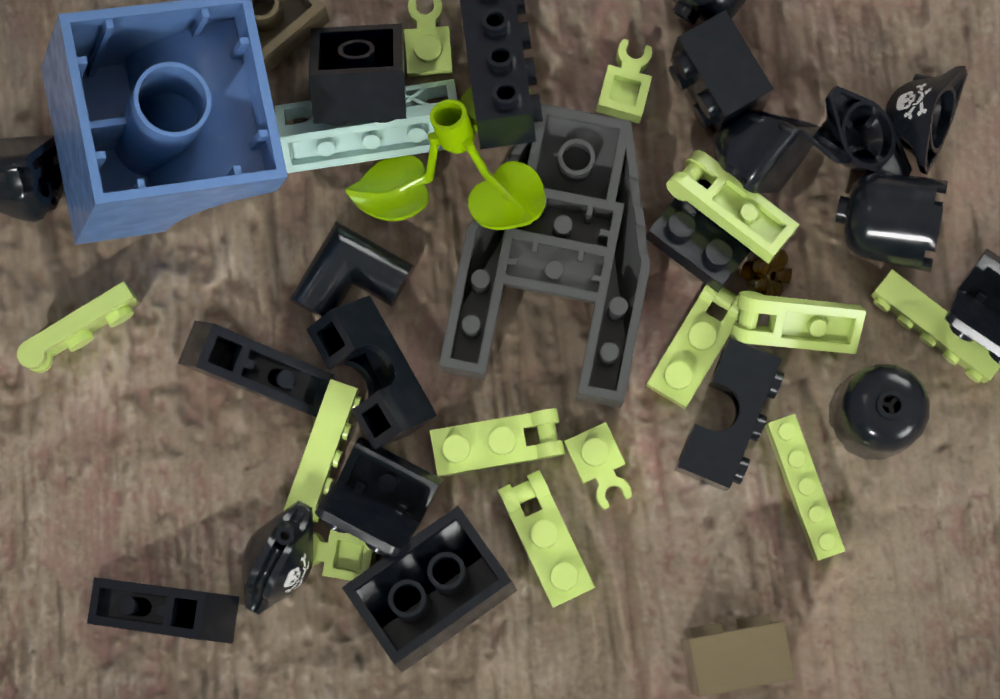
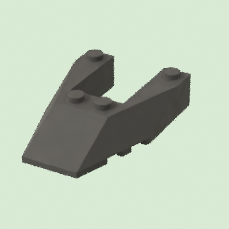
(579, 249)

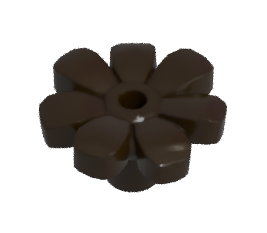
(767, 277)

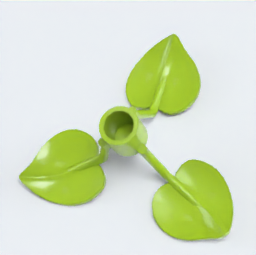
(397, 187)

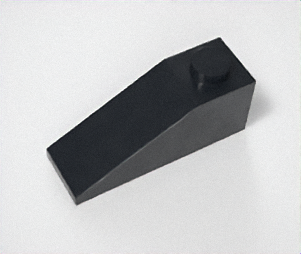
(254, 367)
(163, 610)

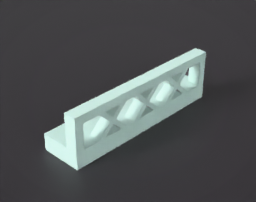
(326, 145)

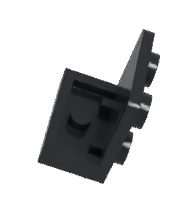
(976, 305)
(378, 499)

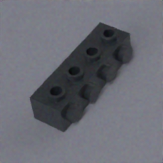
(500, 72)

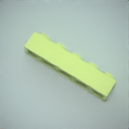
(928, 319)
(323, 446)
(804, 487)

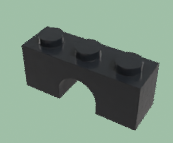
(360, 339)
(747, 379)

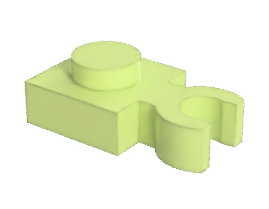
(427, 45)
(624, 86)
(596, 457)
(342, 555)

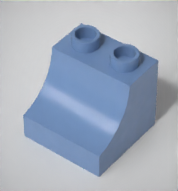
(159, 114)

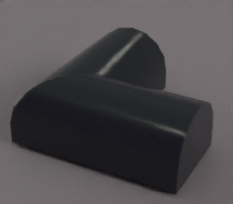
(348, 261)

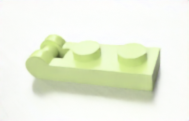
(736, 210)
(799, 323)
(77, 328)
(694, 347)
(495, 443)
(547, 541)

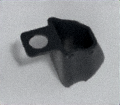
(768, 148)
(29, 177)

